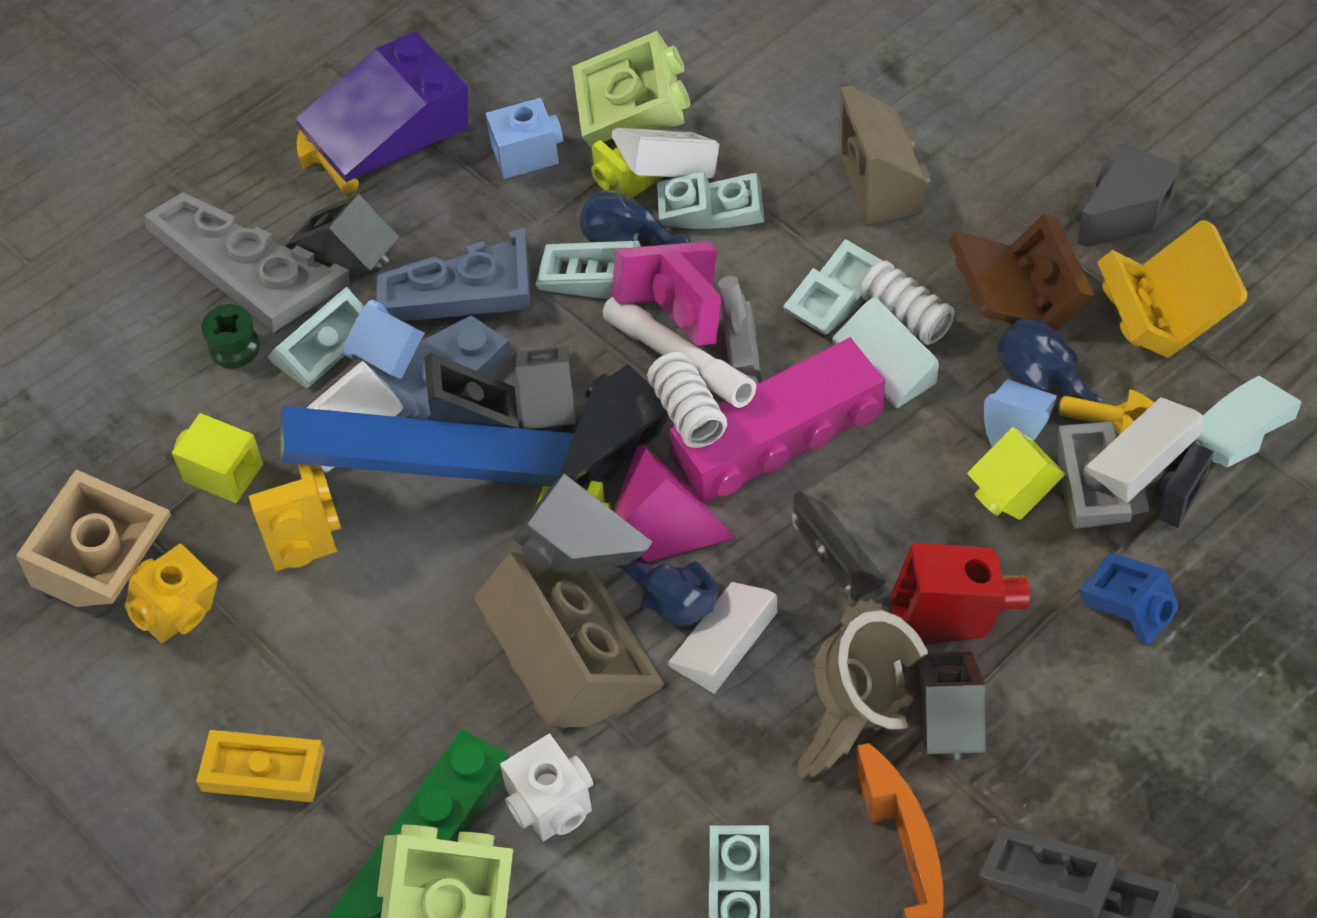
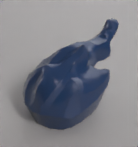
(618, 217)
(1035, 353)
(675, 593)

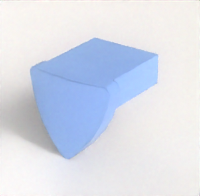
(382, 340)
(1017, 407)

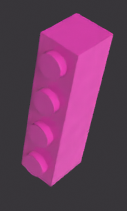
(784, 418)

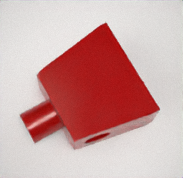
(954, 592)

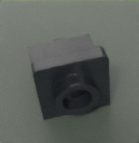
(1183, 482)

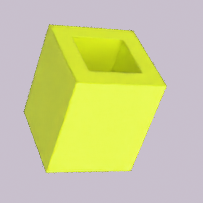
(217, 457)
(1014, 475)

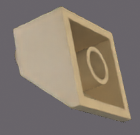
(90, 541)

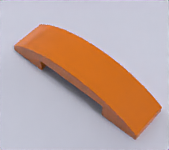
(891, 797)

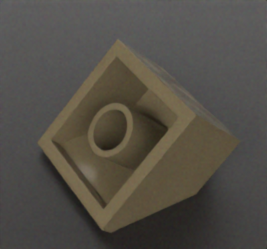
(880, 158)

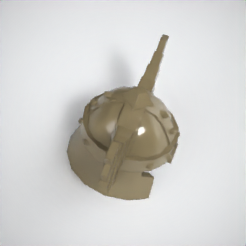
(861, 681)

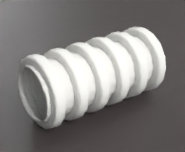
(908, 302)
(687, 400)

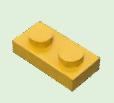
(260, 766)

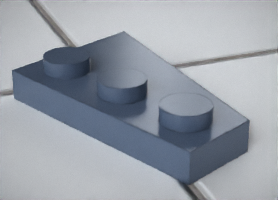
(469, 284)
(465, 343)

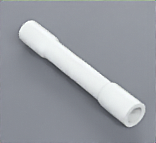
(716, 373)

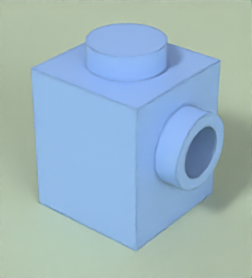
(524, 137)

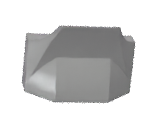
(1086, 498)

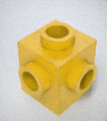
(170, 593)

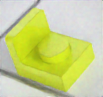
(614, 174)

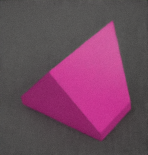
(666, 509)

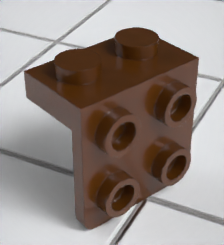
(1025, 280)

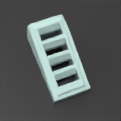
(586, 284)

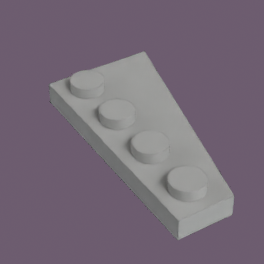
(245, 262)

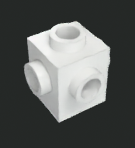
(547, 788)

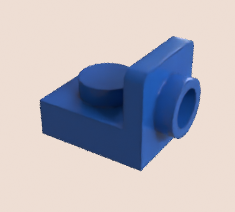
(1133, 593)

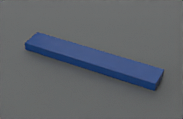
(421, 446)

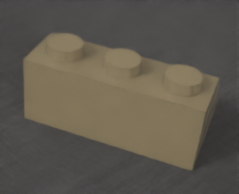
(566, 642)

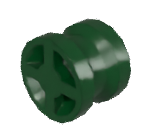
(227, 348)

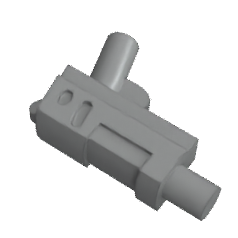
(740, 329)

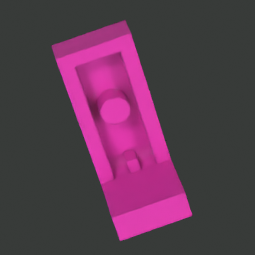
(677, 279)

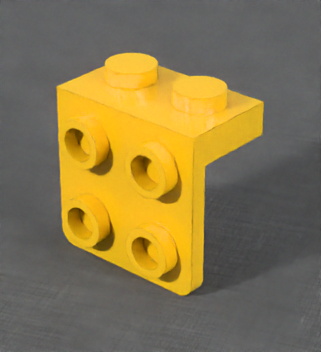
(1175, 291)
(297, 519)

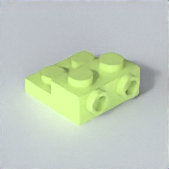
(630, 89)
(442, 876)

